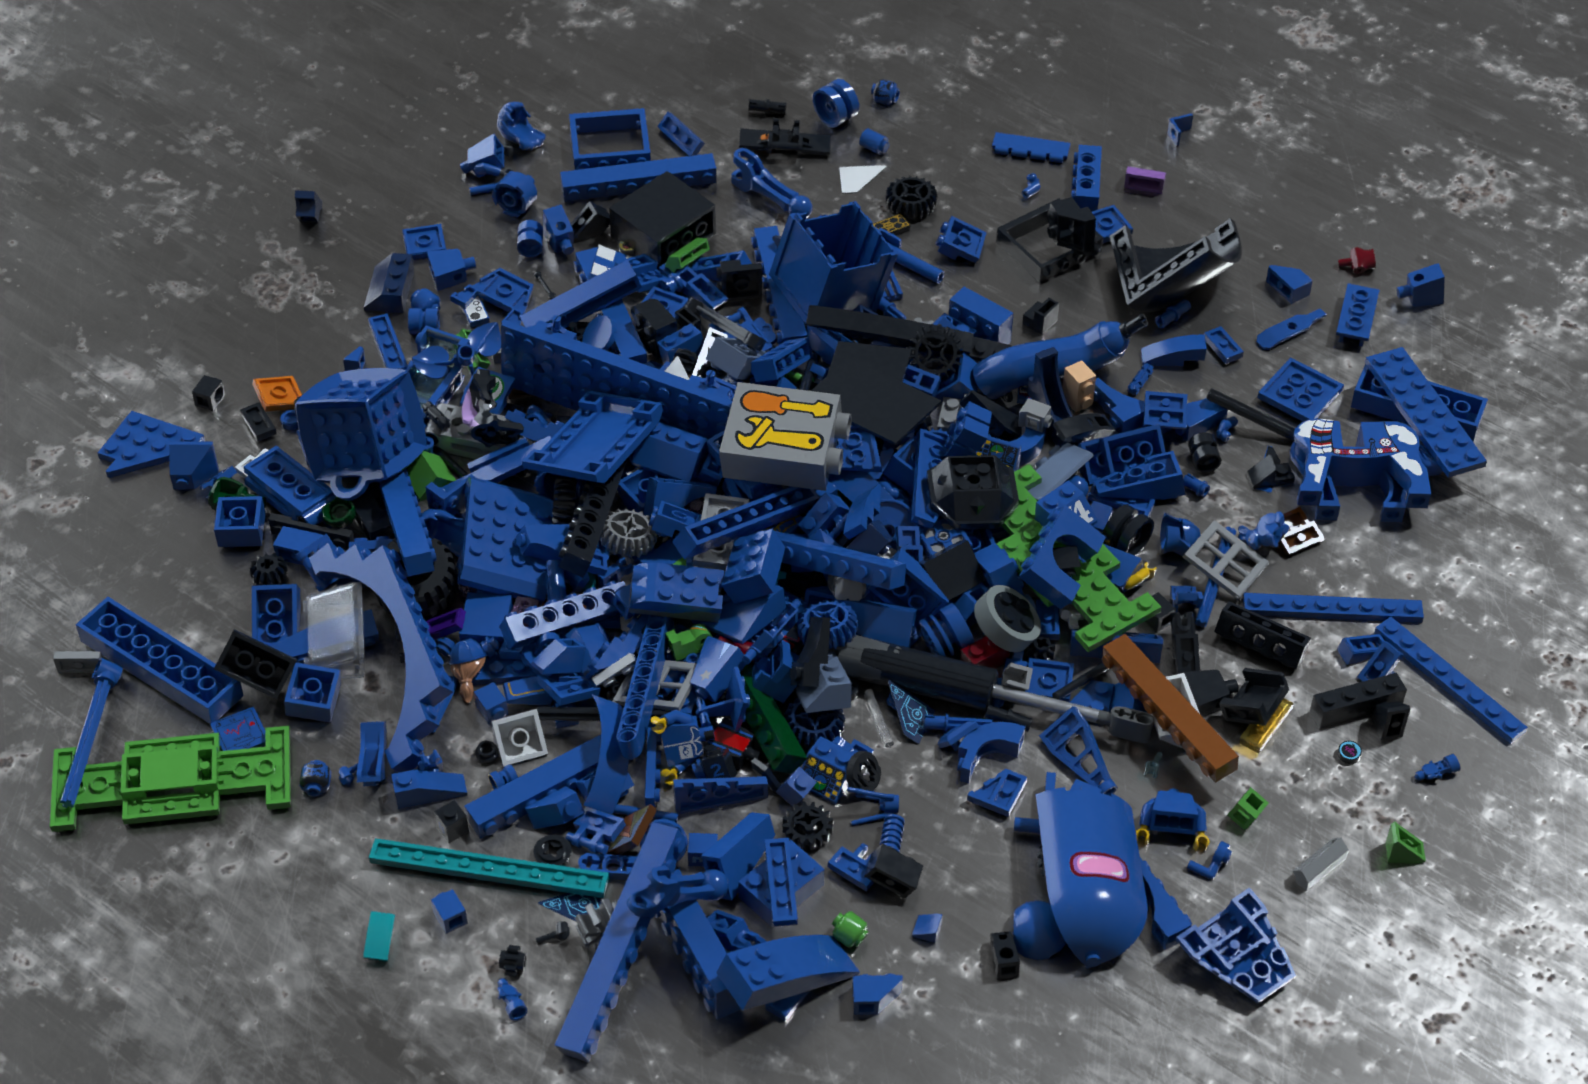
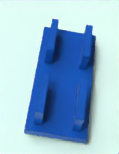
(1357, 313)

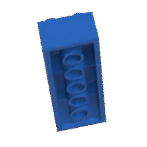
(784, 968)

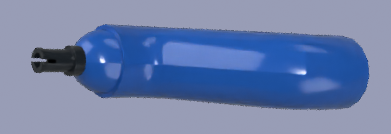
(1095, 347)

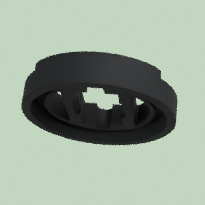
(854, 775)

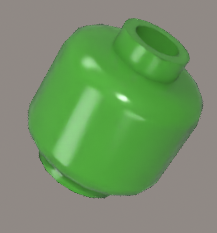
(849, 929)

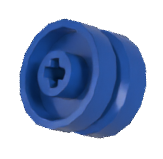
(835, 103)

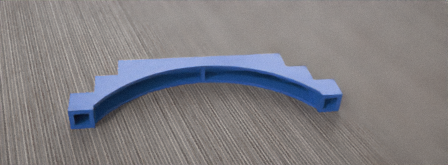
(425, 675)

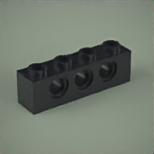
(1273, 632)

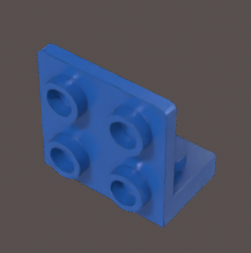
(451, 501)

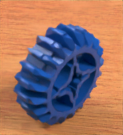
(842, 622)

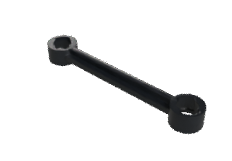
(725, 324)

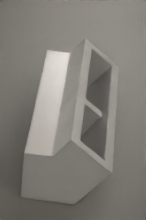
(1321, 863)

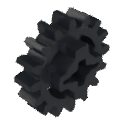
(807, 825)

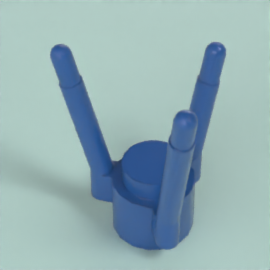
(887, 803)

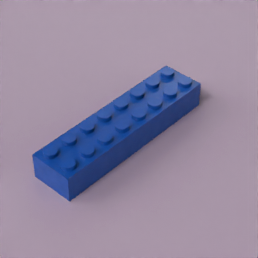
(159, 660)

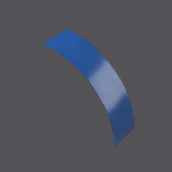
(854, 483)
(611, 765)

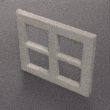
(1237, 545)
(684, 689)

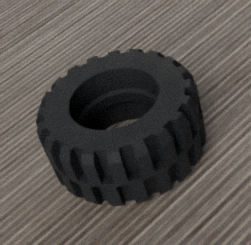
(439, 587)

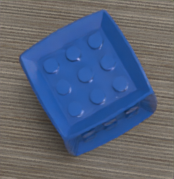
(361, 427)

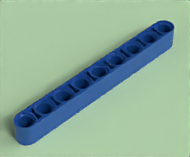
(644, 686)

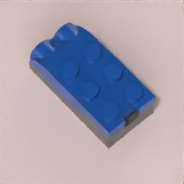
(676, 591)

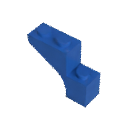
(372, 753)

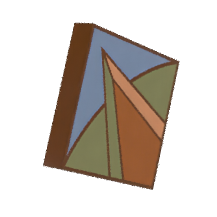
(633, 832)

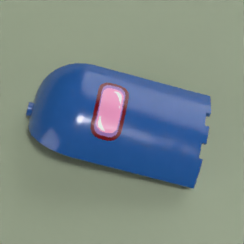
(1092, 871)

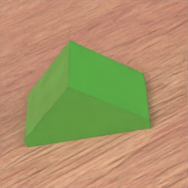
(1403, 846)

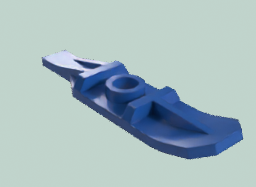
(1281, 331)

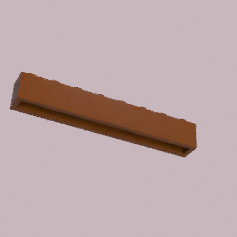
(1170, 708)

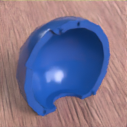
(1036, 931)

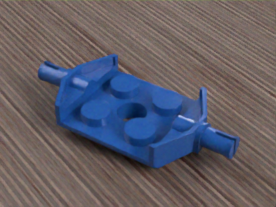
(768, 640)

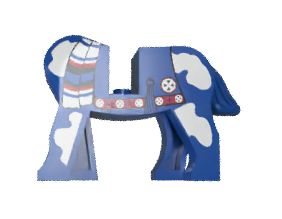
(1383, 456)

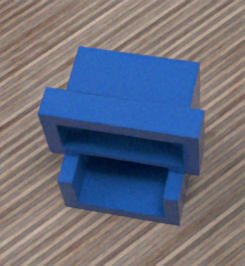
(773, 673)

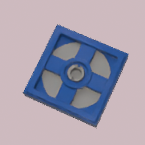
(940, 536)

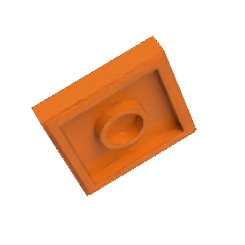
(277, 392)

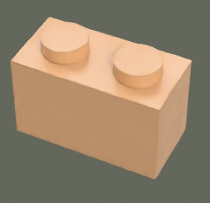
(1079, 386)

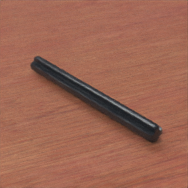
(579, 713)

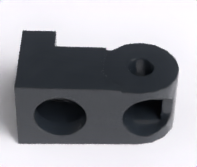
(1005, 955)

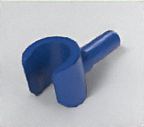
(345, 774)

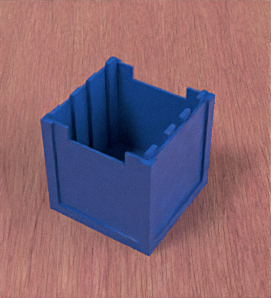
(832, 261)

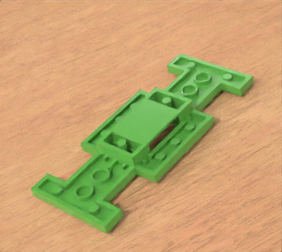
(1097, 598)
(172, 765)

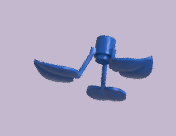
(434, 360)

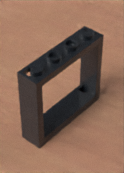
(1029, 222)

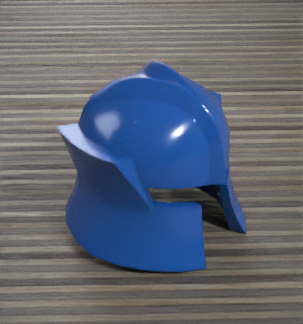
(1177, 535)

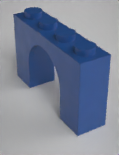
(1041, 569)

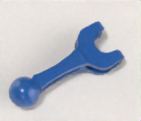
(760, 180)
(671, 889)

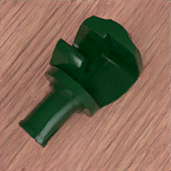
(228, 488)

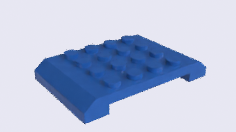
(597, 437)
(490, 549)

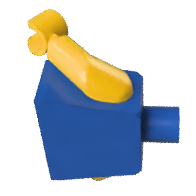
(1130, 570)

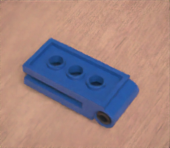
(288, 486)

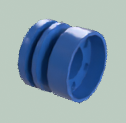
(945, 633)

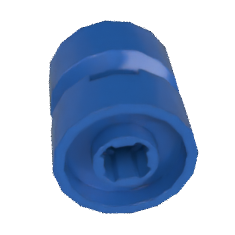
(530, 238)
(419, 319)

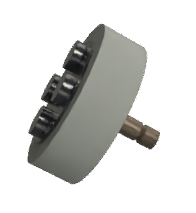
(1007, 618)

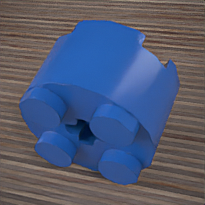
(515, 193)

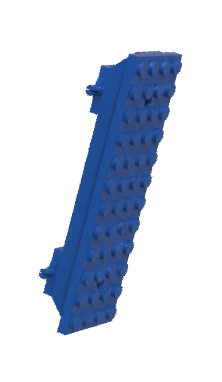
(562, 370)

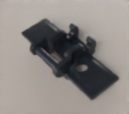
(785, 140)

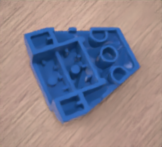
(1241, 948)

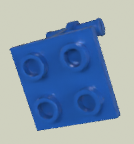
(734, 706)

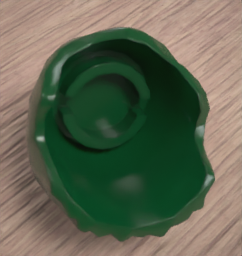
(338, 513)

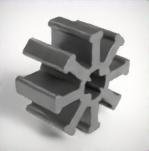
(592, 925)

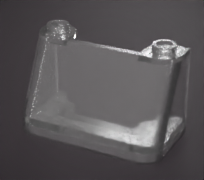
(336, 629)

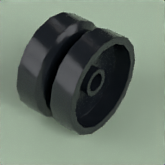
(1128, 530)

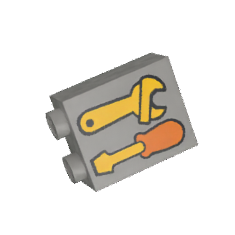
(783, 436)

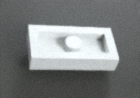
(607, 676)

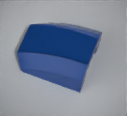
(591, 637)

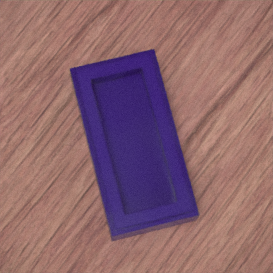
(446, 623)

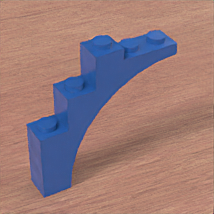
(1128, 413)

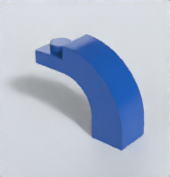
(1032, 444)
(988, 739)

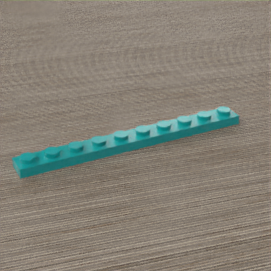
(489, 868)

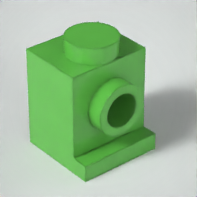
(1247, 808)

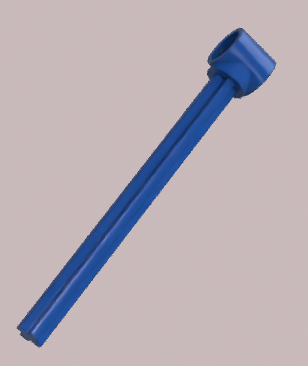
(105, 677)

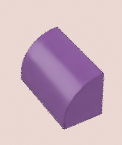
(1145, 180)

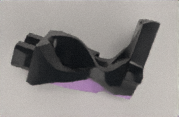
(477, 413)

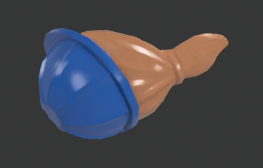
(466, 661)

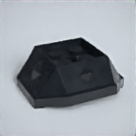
(972, 491)

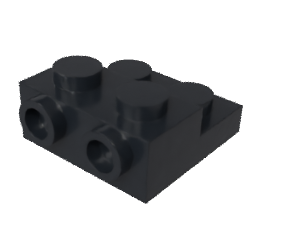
(739, 280)

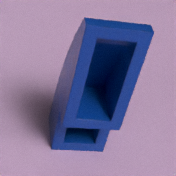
(1175, 350)

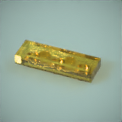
(1257, 736)

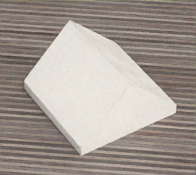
(519, 737)

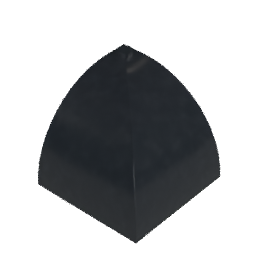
(1164, 276)

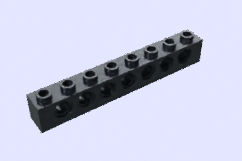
(589, 523)

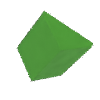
(428, 469)

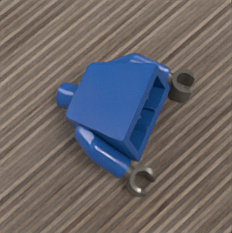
(488, 157)

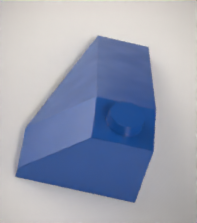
(1154, 479)

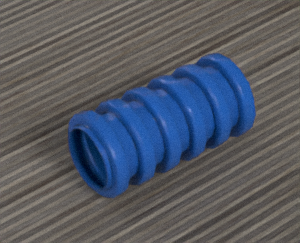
(893, 831)

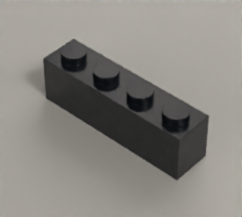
(1356, 700)

